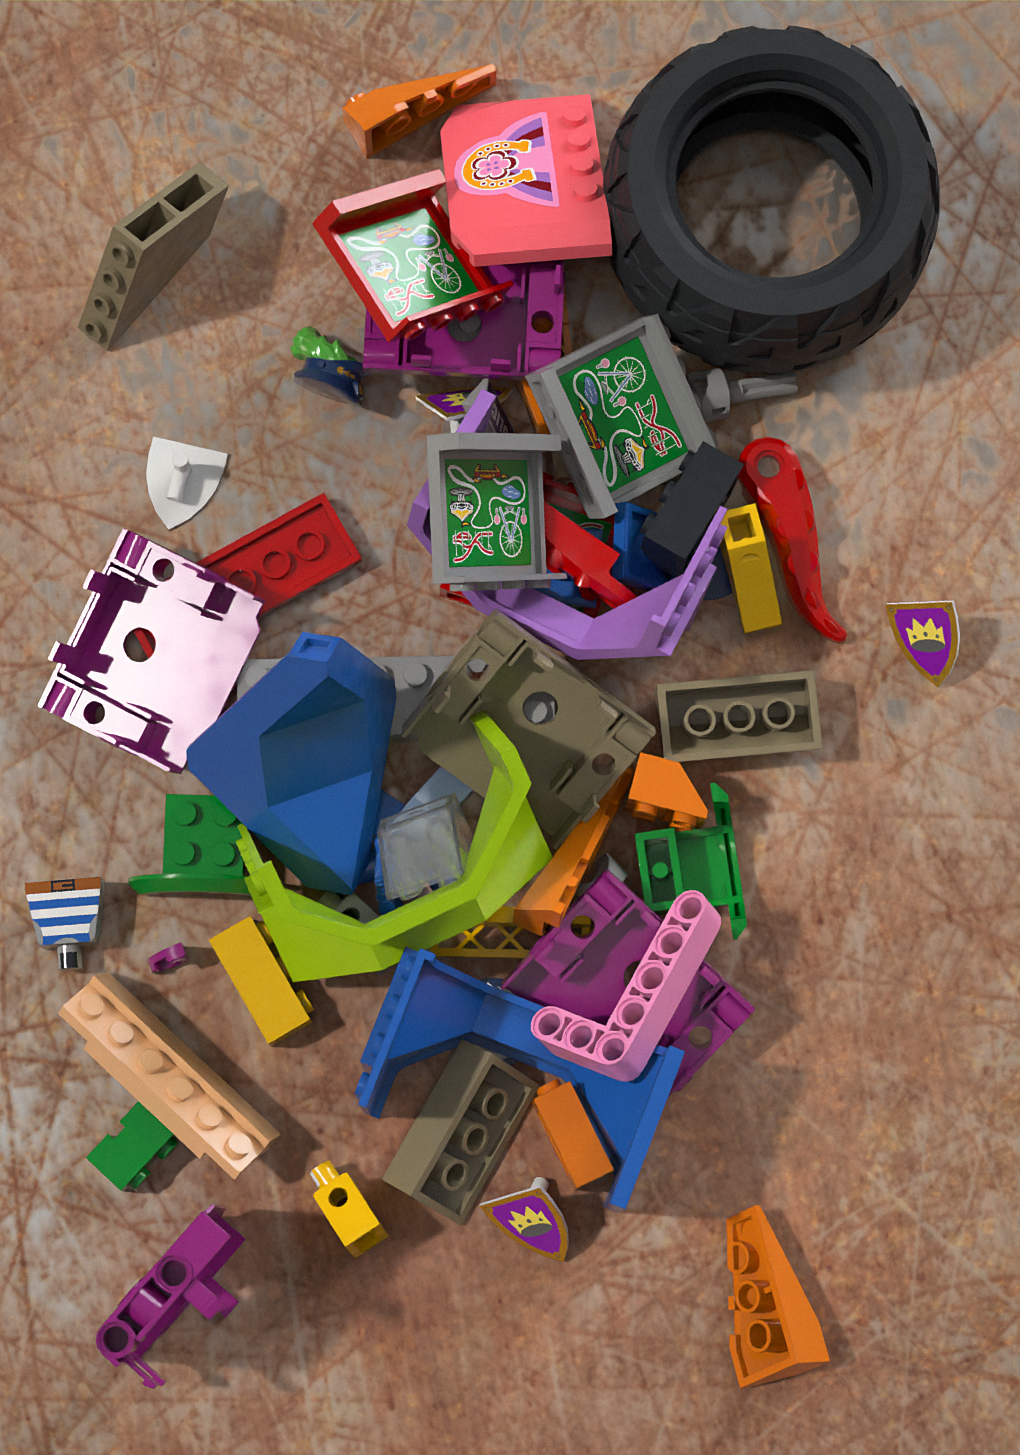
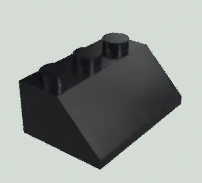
(689, 508)

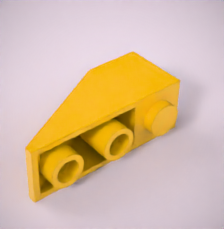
(749, 569)

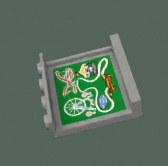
(621, 413)
(488, 510)

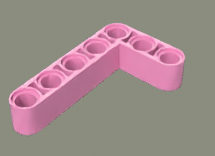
(686, 928)

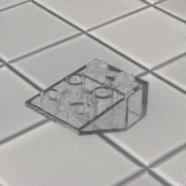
(424, 847)

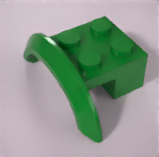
(197, 849)
(694, 861)

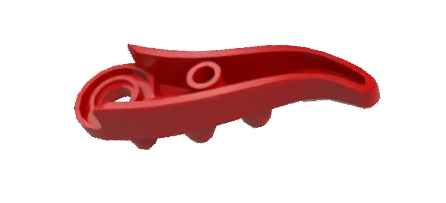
(791, 528)
(582, 559)

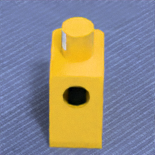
(354, 1220)

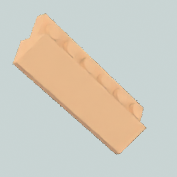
(167, 1076)

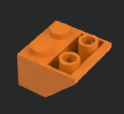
(665, 793)

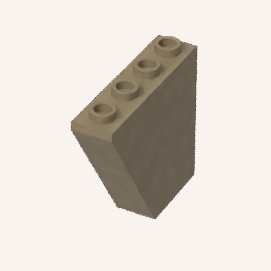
(149, 251)

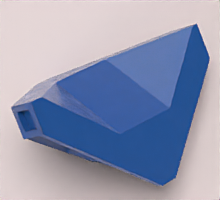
(306, 759)

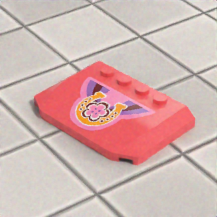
(525, 181)

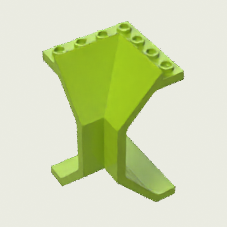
(501, 860)

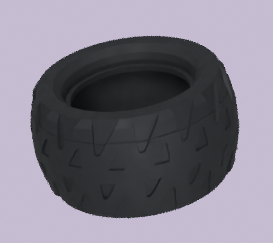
(795, 86)

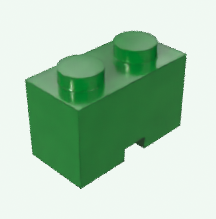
(134, 1149)

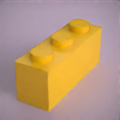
(262, 980)

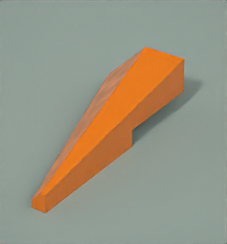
(556, 885)

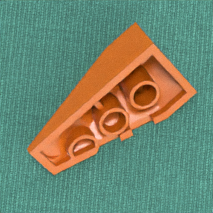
(401, 109)
(772, 1316)

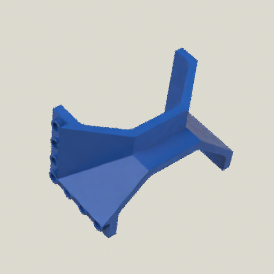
(438, 1006)

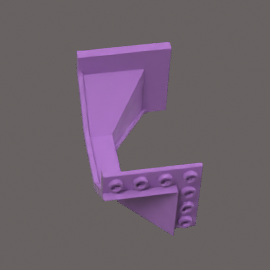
(635, 629)

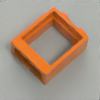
(571, 1133)

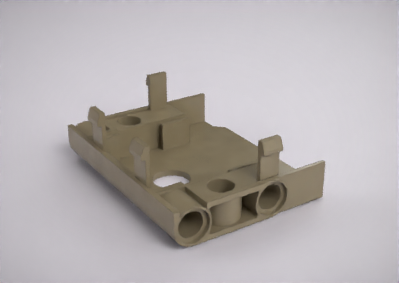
(554, 753)

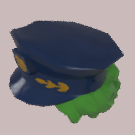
(327, 368)

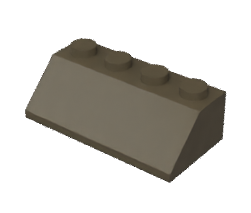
(738, 716)
(461, 1131)

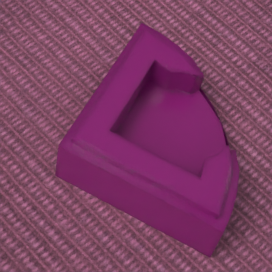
(168, 958)

